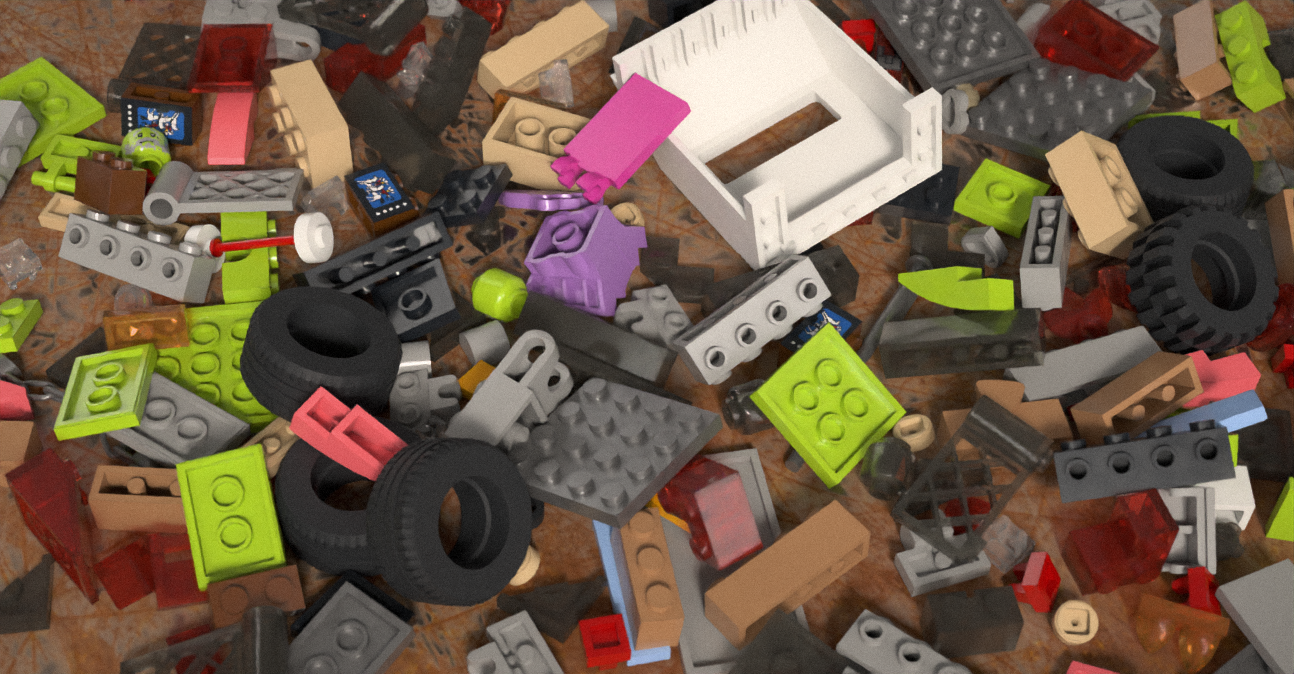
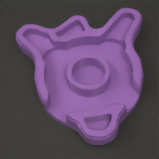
(545, 200)

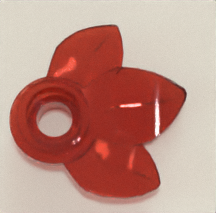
(1081, 315)

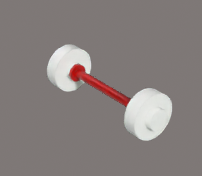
(311, 237)

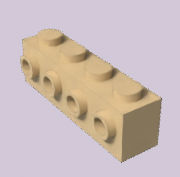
(569, 35)

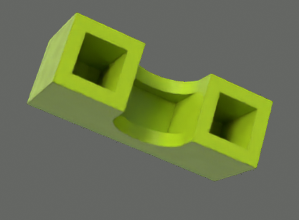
(1243, 40)
(252, 276)

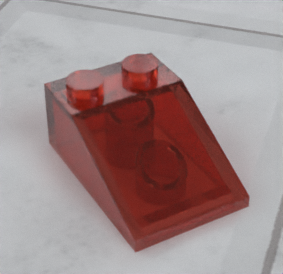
(1093, 42)
(233, 59)
(56, 515)

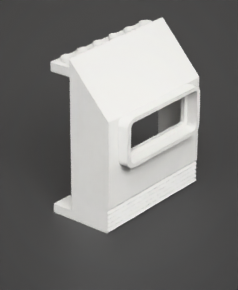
(753, 66)

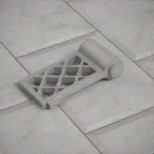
(182, 191)

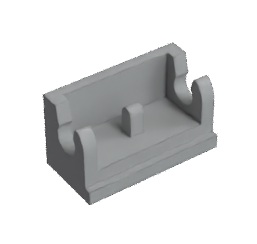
(1195, 515)

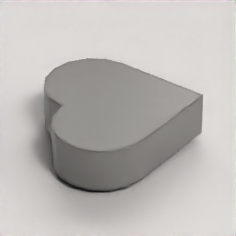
(954, 111)
(985, 241)

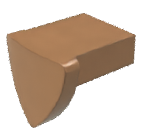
(1004, 392)

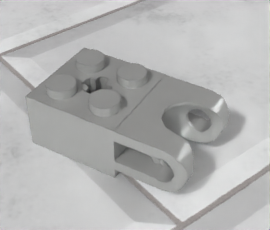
(266, 12)
(515, 395)

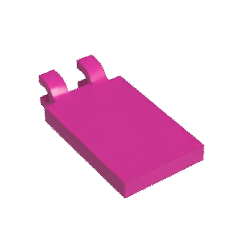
(620, 138)

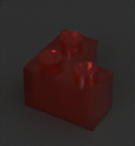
(715, 509)
(1125, 548)

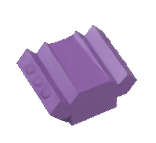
(585, 258)

